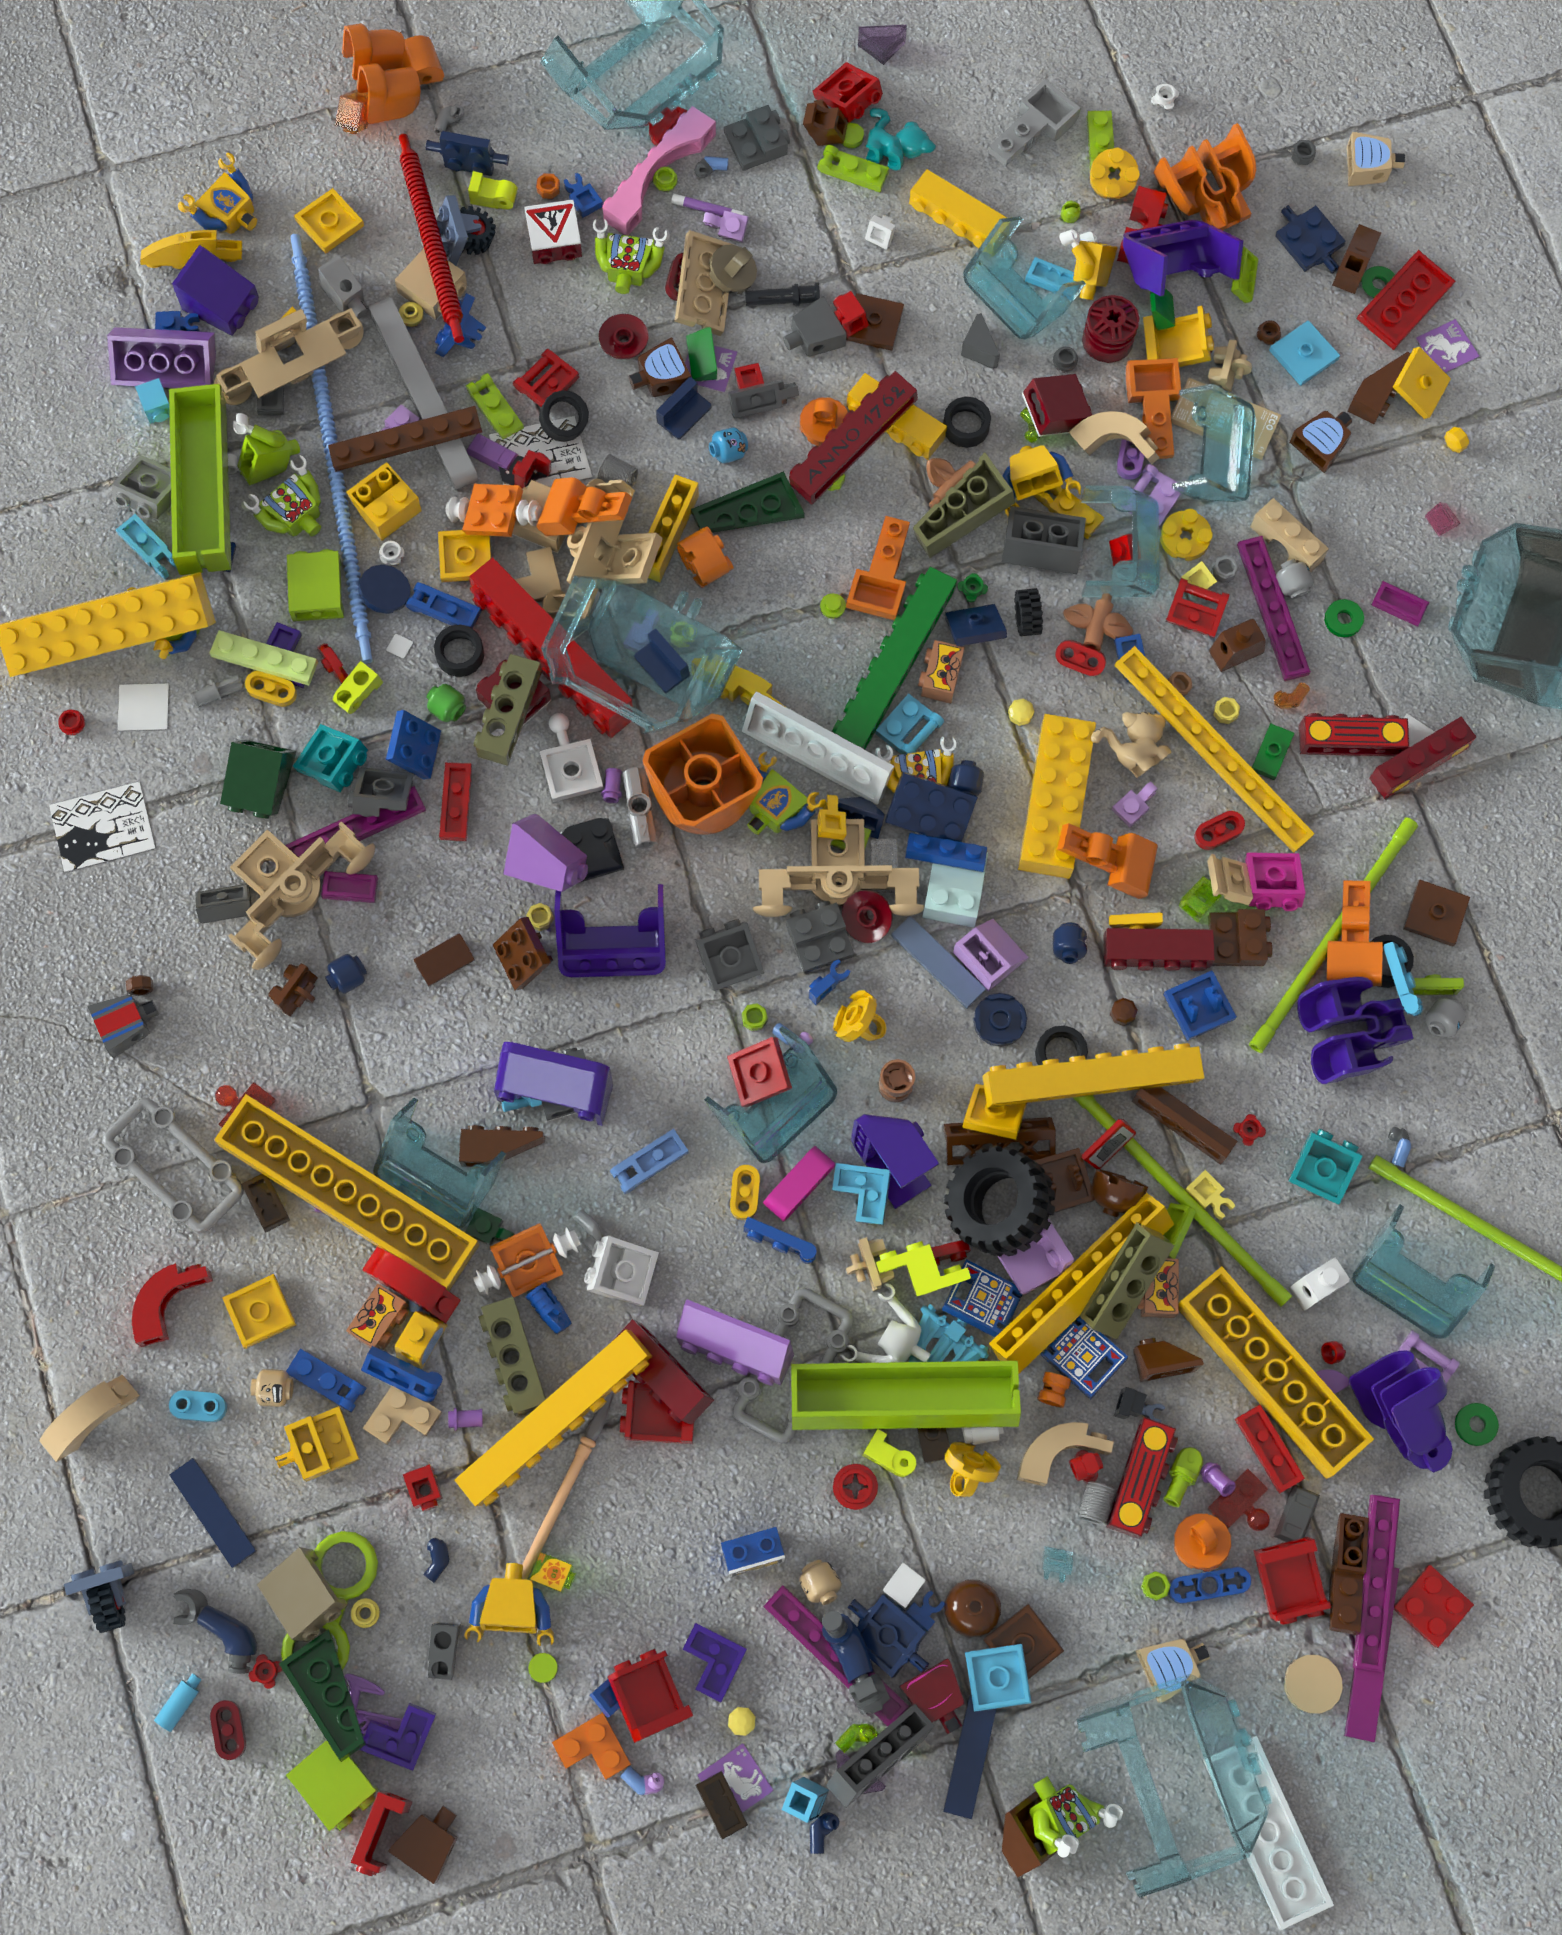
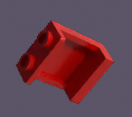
(649, 1419)
(1291, 1580)
(647, 1695)
(373, 1829)

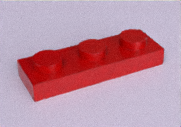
(455, 801)
(1269, 1449)

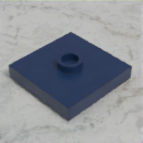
(975, 625)

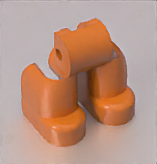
(394, 91)
(1233, 170)

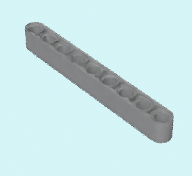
(420, 388)

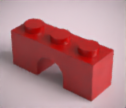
(1147, 211)

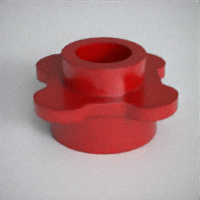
(1249, 1122)
(257, 1674)

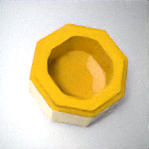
(1456, 439)

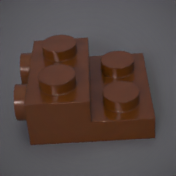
(1240, 937)

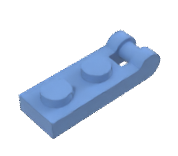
(650, 1160)

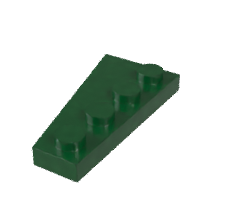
(754, 505)
(325, 1693)

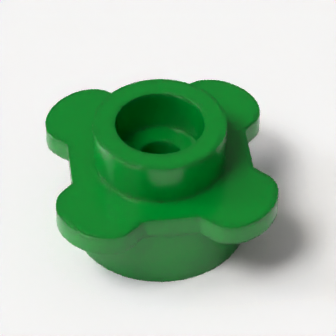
(972, 580)

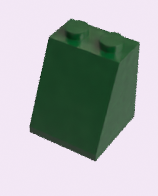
(256, 777)

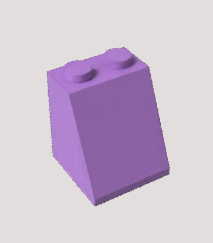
(543, 855)

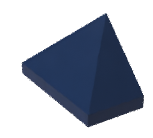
(863, 809)

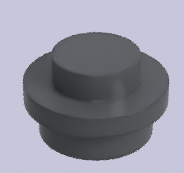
(1065, 359)

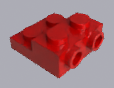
(850, 91)

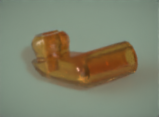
(1291, 700)

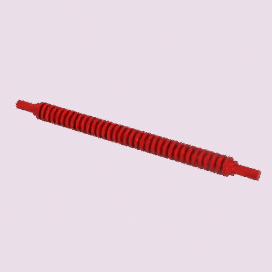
(431, 238)

